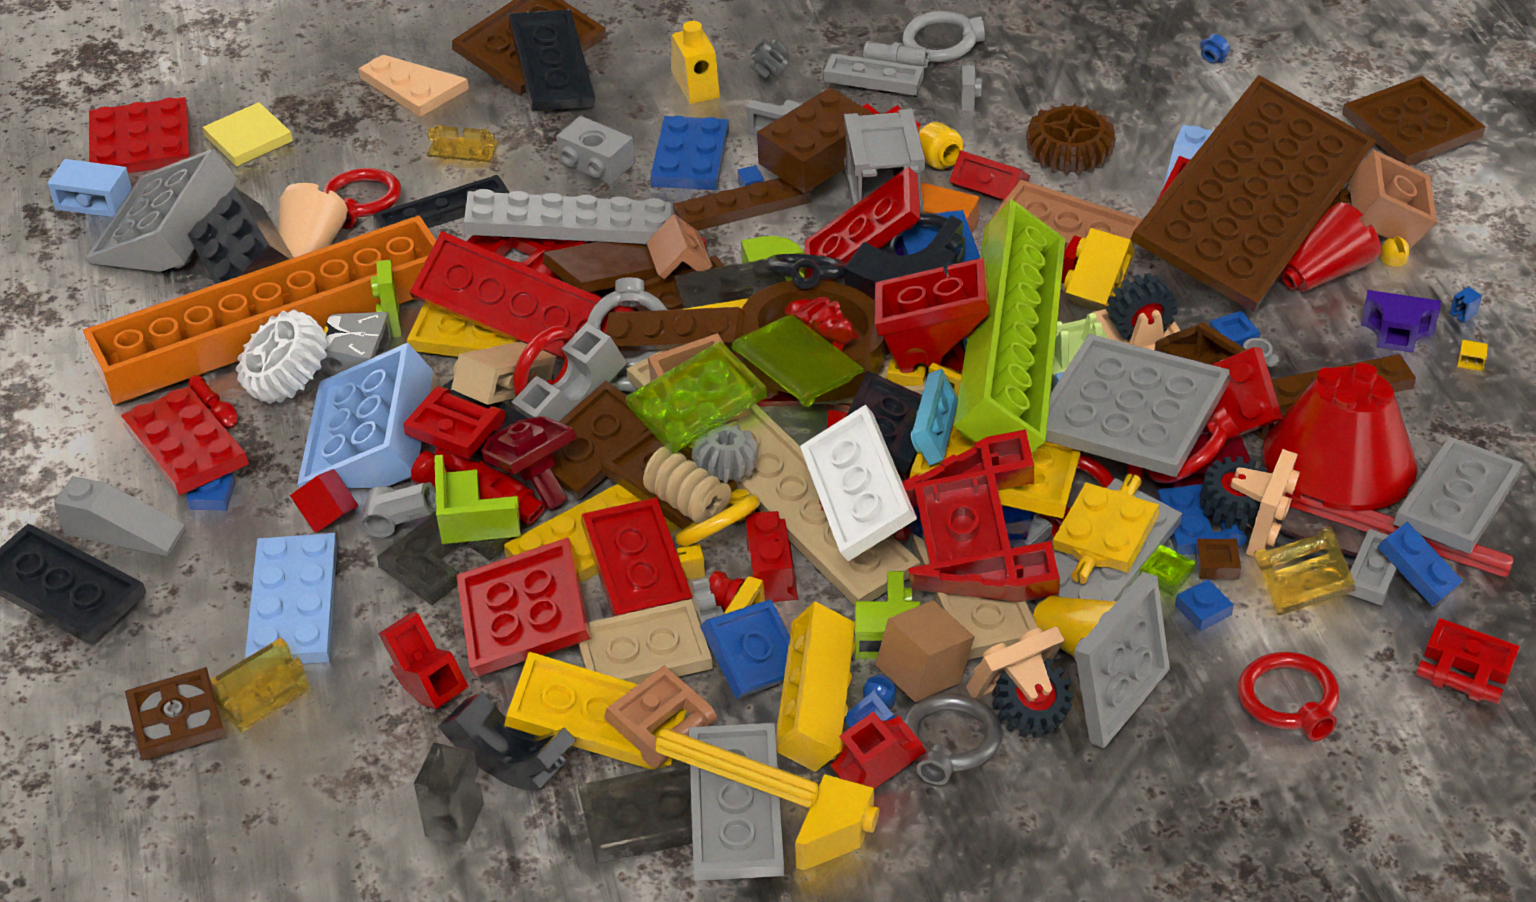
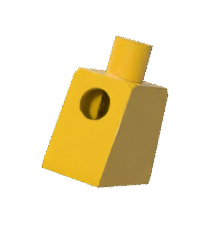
(690, 51)

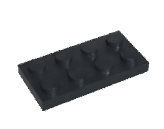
(551, 60)
(64, 584)

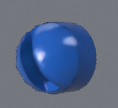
(883, 687)

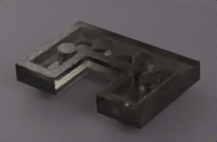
(724, 283)
(418, 562)

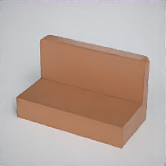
(677, 243)

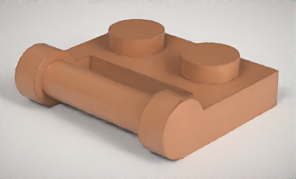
(651, 705)

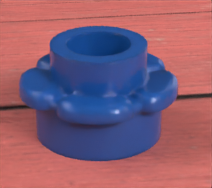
(1214, 48)

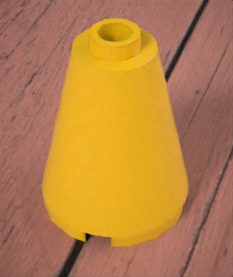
(1072, 616)

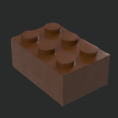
(808, 141)

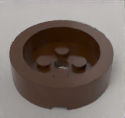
(867, 351)

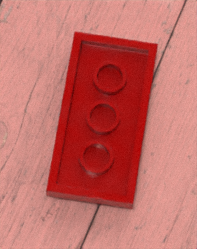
(871, 220)
(184, 440)

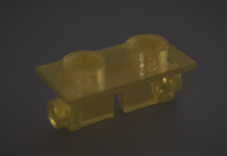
(475, 145)

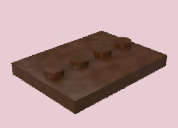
(491, 44)

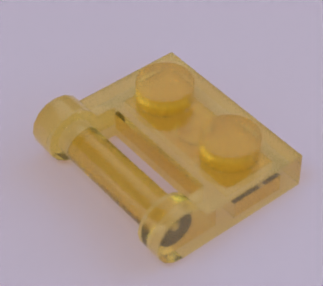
(1309, 580)

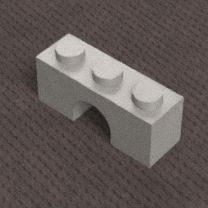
(591, 361)

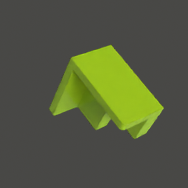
(465, 516)

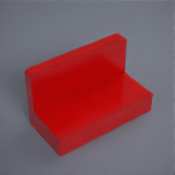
(986, 175)

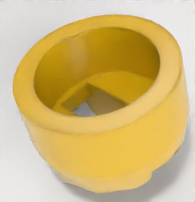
(1394, 252)

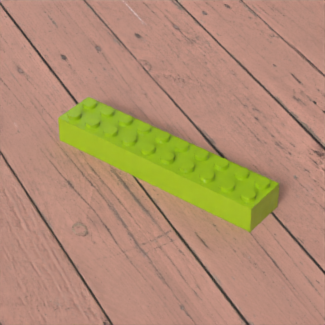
(1013, 348)

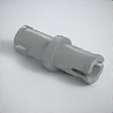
(897, 53)

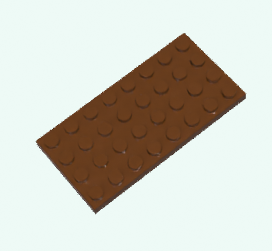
(1253, 192)

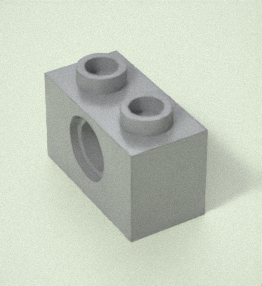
(595, 149)

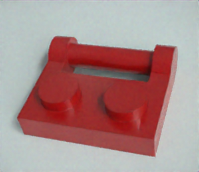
(453, 422)

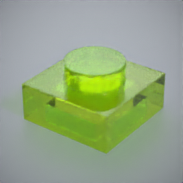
(1170, 569)

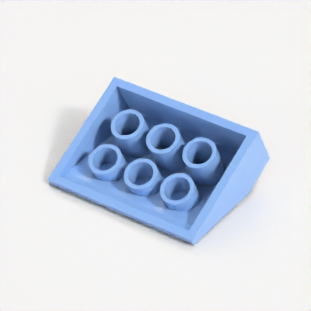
(361, 421)

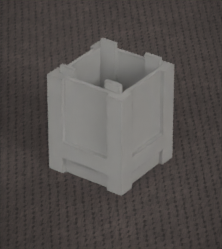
(879, 150)

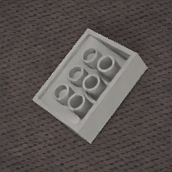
(160, 212)

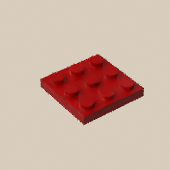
(140, 134)
(522, 607)

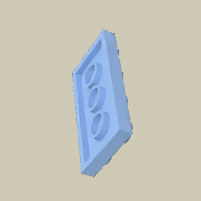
(294, 595)

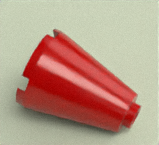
(1332, 249)

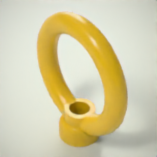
(743, 505)

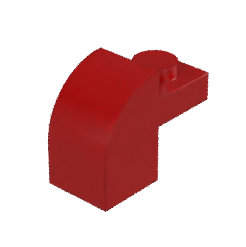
(420, 667)

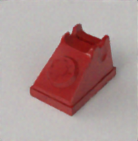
(930, 311)

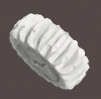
(282, 356)

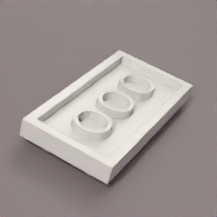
(857, 483)

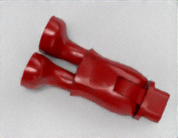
(491, 481)

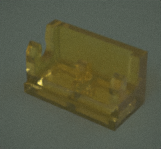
(260, 685)

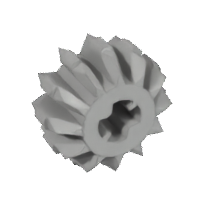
(726, 452)

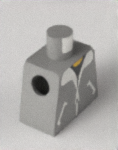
(355, 339)

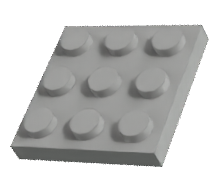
(1122, 659)

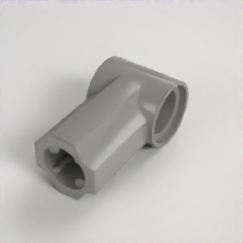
(393, 507)

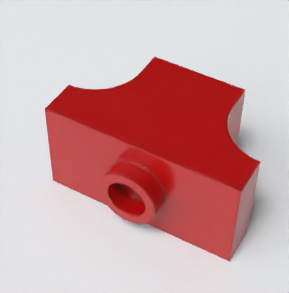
(876, 750)

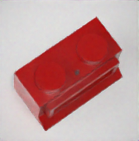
(771, 555)

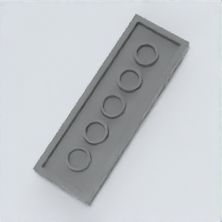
(564, 217)

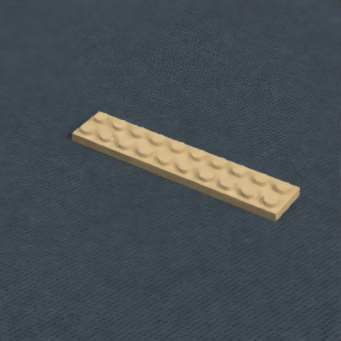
(786, 486)

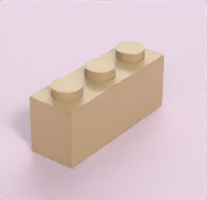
(489, 372)

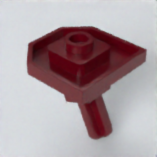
(527, 450)

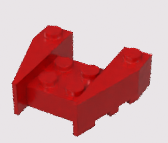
(968, 529)

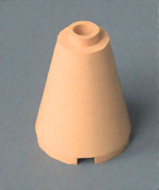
(309, 217)

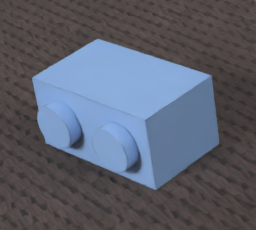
(89, 187)

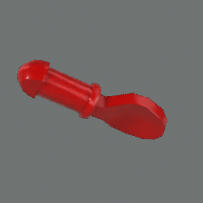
(221, 410)

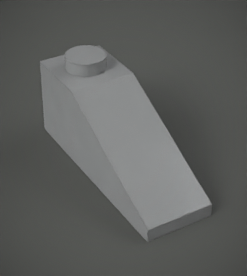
(113, 517)

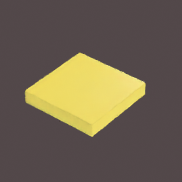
(247, 134)

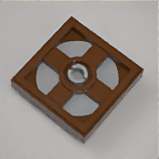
(174, 713)

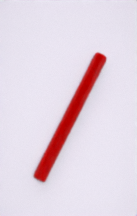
(1480, 557)

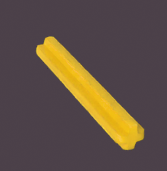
(737, 767)

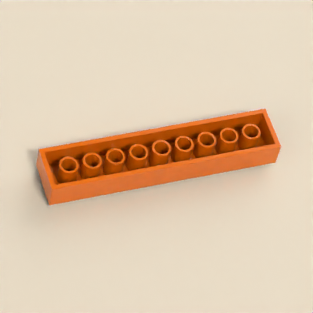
(213, 324)

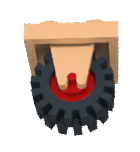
(1140, 312)
(1250, 496)
(1024, 684)

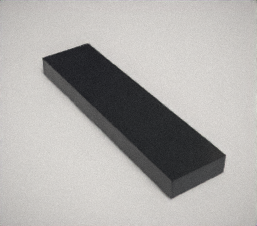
(438, 207)

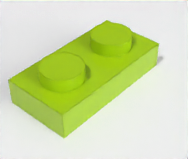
(384, 287)

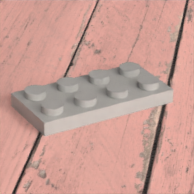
(1459, 494)
(1107, 582)
(732, 823)

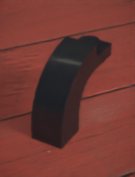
(874, 265)
(502, 751)

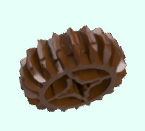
(1070, 139)

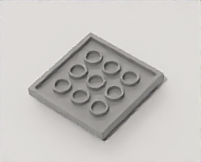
(1133, 404)

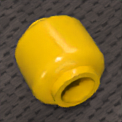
(940, 145)

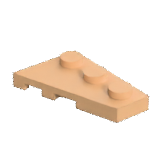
(411, 84)

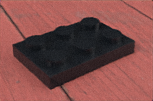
(894, 412)

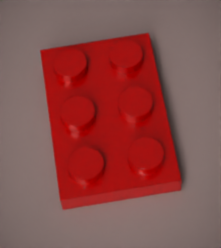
(635, 556)

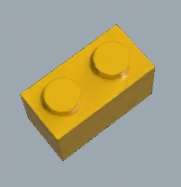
(1099, 270)

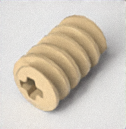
(685, 485)

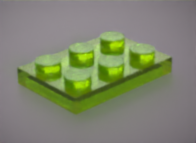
(696, 397)

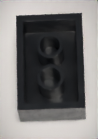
(237, 238)

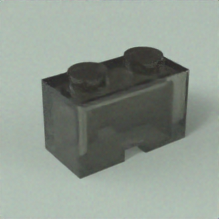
(448, 793)

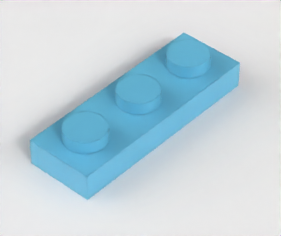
(934, 417)

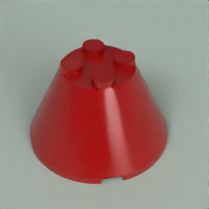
(1346, 441)

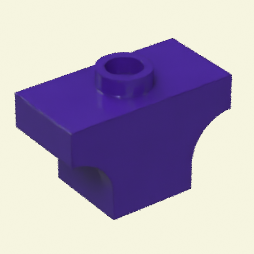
(1399, 319)

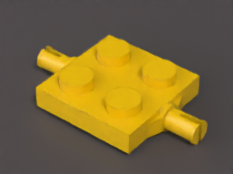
(1106, 528)

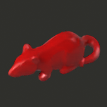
(824, 319)

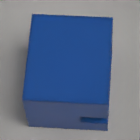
(749, 175)
(1466, 304)

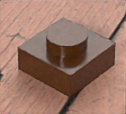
(1218, 558)

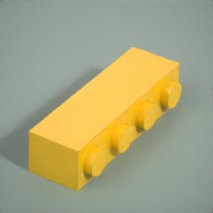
(815, 687)

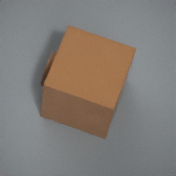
(924, 650)

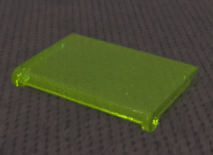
(797, 358)

